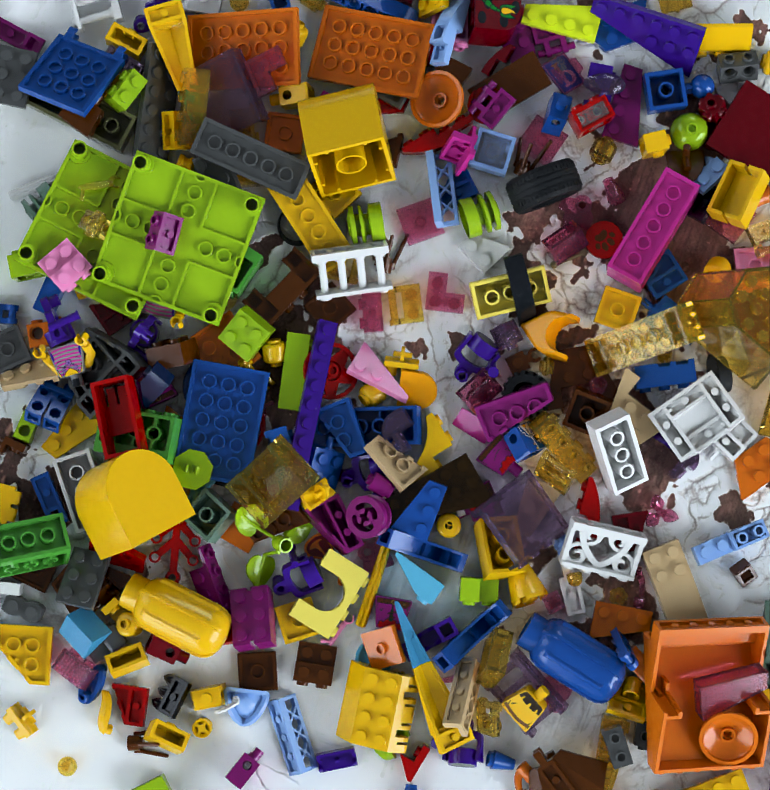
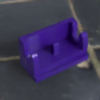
(336, 759)

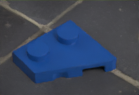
(463, 187)
(665, 276)

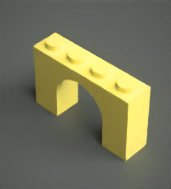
(352, 579)

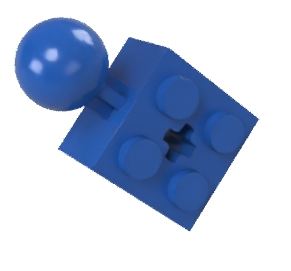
(674, 83)

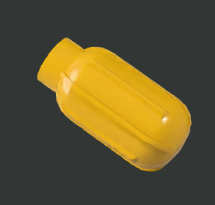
(177, 614)

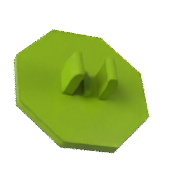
(193, 469)

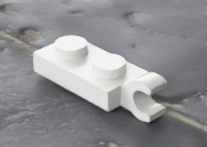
(571, 595)

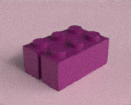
(253, 618)

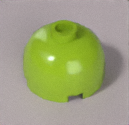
(689, 129)

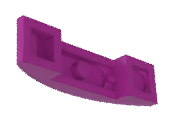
(20, 38)

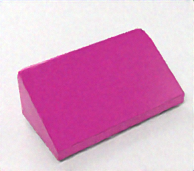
(470, 424)

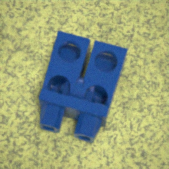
(49, 406)

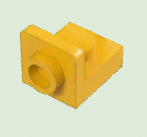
(113, 608)

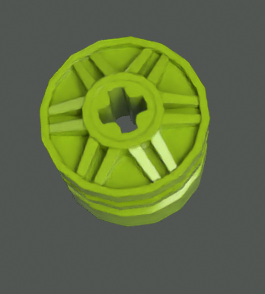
(484, 213)
(366, 223)

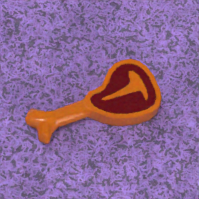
(317, 547)

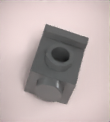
(639, 730)

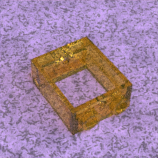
(494, 657)

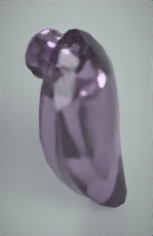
(604, 84)

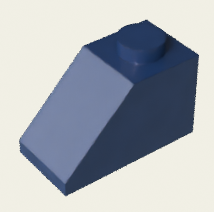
(154, 382)

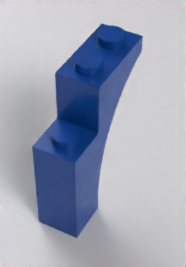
(423, 549)
(471, 635)

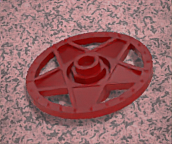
(336, 373)

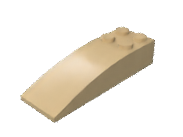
(673, 581)

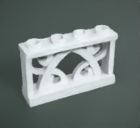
(586, 528)

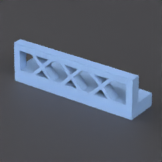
(435, 187)
(289, 736)

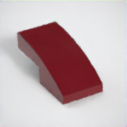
(502, 55)

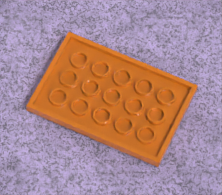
(253, 34)
(371, 48)

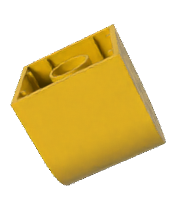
(346, 140)
(130, 501)

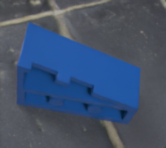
(665, 375)

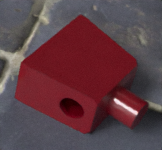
(157, 647)

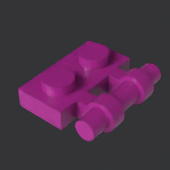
(544, 37)
(496, 108)

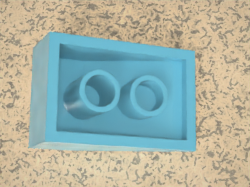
(423, 583)

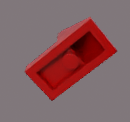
(412, 765)

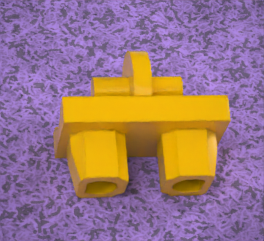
(402, 360)
(316, 495)
(22, 719)

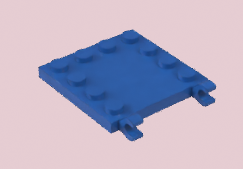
(73, 73)

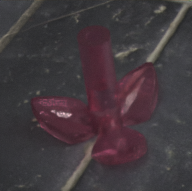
(653, 518)

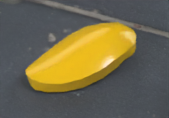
(104, 713)

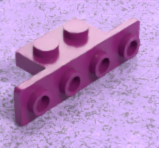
(209, 578)

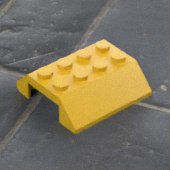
(376, 708)

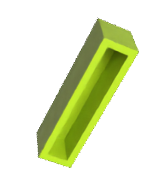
(292, 378)

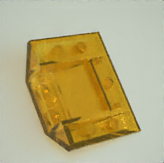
(272, 481)

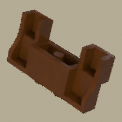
(288, 291)

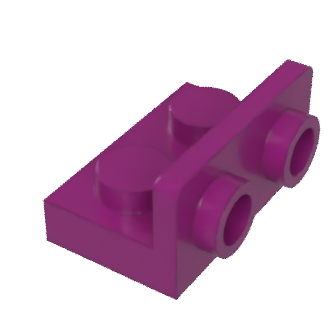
(163, 232)

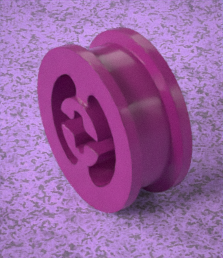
(378, 516)

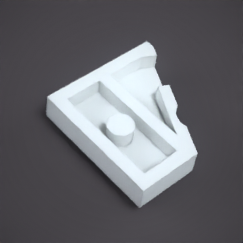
(483, 252)

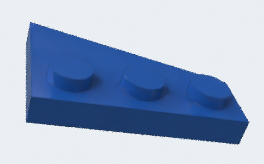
(344, 425)
(422, 511)

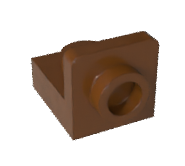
(15, 445)

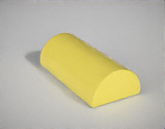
(494, 294)

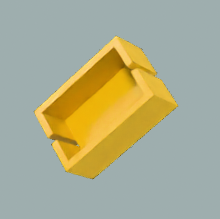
(738, 194)

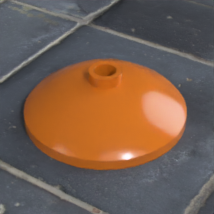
(434, 88)
(728, 747)

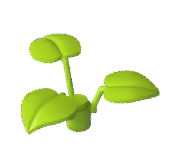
(261, 568)

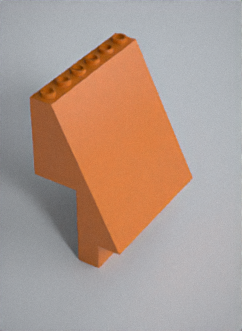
(688, 650)

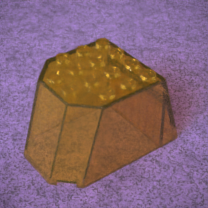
(735, 319)

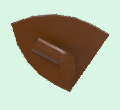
(686, 162)

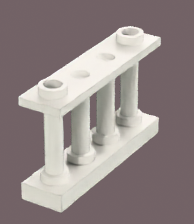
(113, 12)
(358, 252)

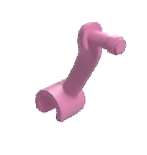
(342, 625)

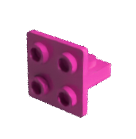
(460, 149)

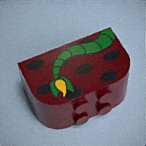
(493, 21)

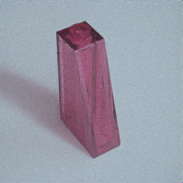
(728, 688)

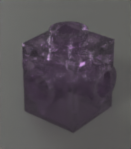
(507, 335)

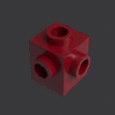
(712, 108)

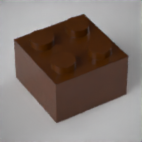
(173, 352)
(585, 407)

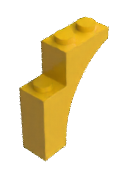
(436, 442)

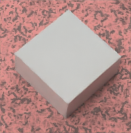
(11, 588)

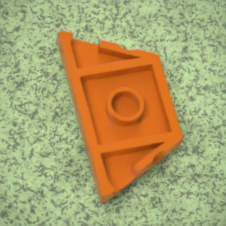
(753, 468)

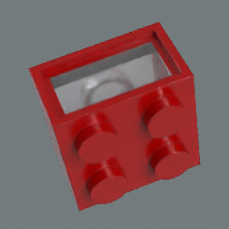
(590, 116)

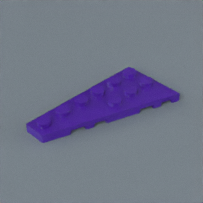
(661, 34)

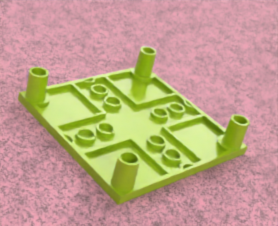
(62, 213)
(209, 247)

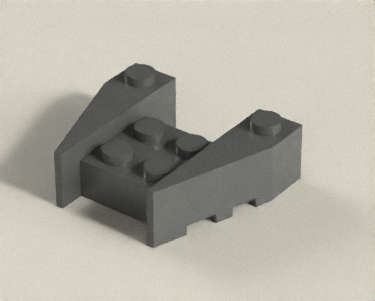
(108, 359)

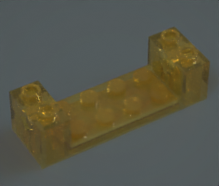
(644, 339)

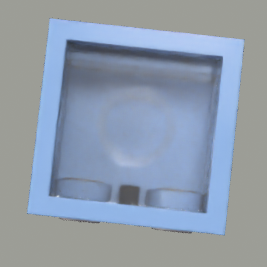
(492, 152)

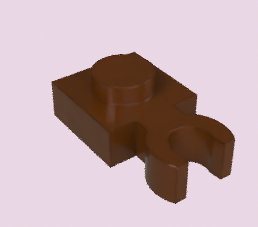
(520, 362)

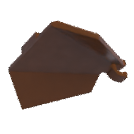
(567, 772)

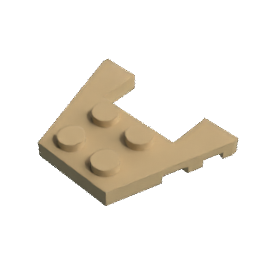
(638, 412)

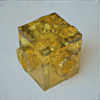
(94, 224)

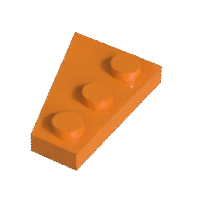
(626, 619)

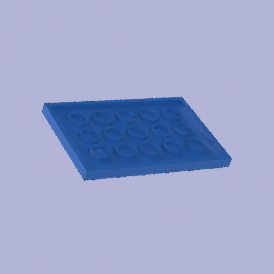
(223, 416)

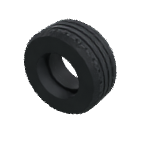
(544, 186)

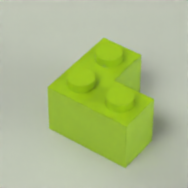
(476, 590)

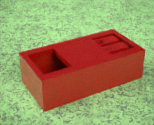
(118, 418)

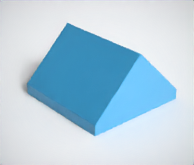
(84, 631)

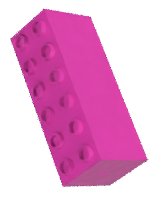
(653, 230)

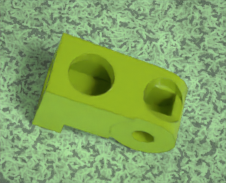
(25, 430)

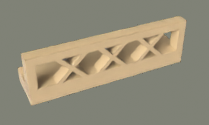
(462, 696)

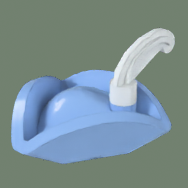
(244, 705)

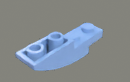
(445, 30)
(730, 541)

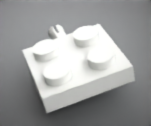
(734, 442)

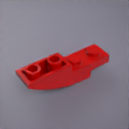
(431, 141)
(589, 504)

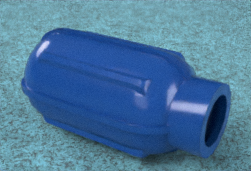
(573, 657)

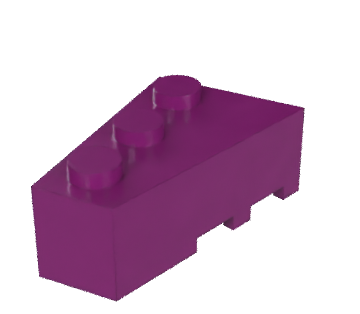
(331, 523)

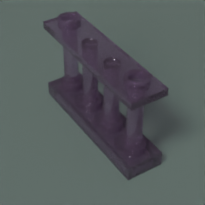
(533, 675)

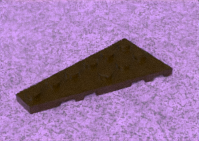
(463, 491)

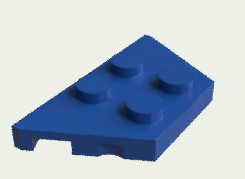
(610, 38)

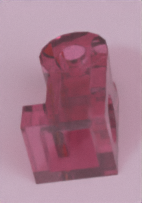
(553, 602)

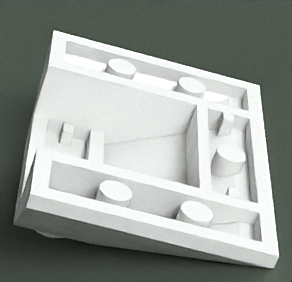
(696, 417)

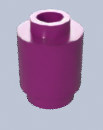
(379, 485)

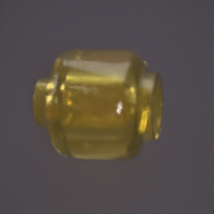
(603, 150)

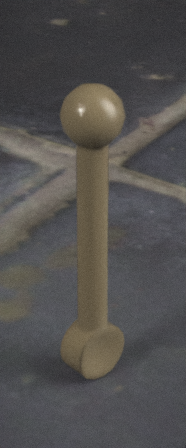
(583, 252)

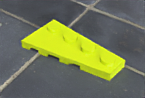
(565, 20)

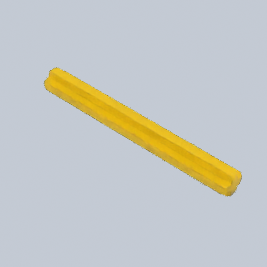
(373, 586)

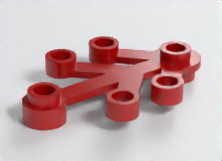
(175, 545)

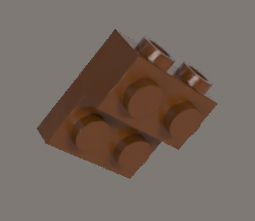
(315, 664)

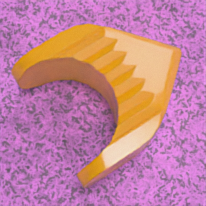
(544, 330)

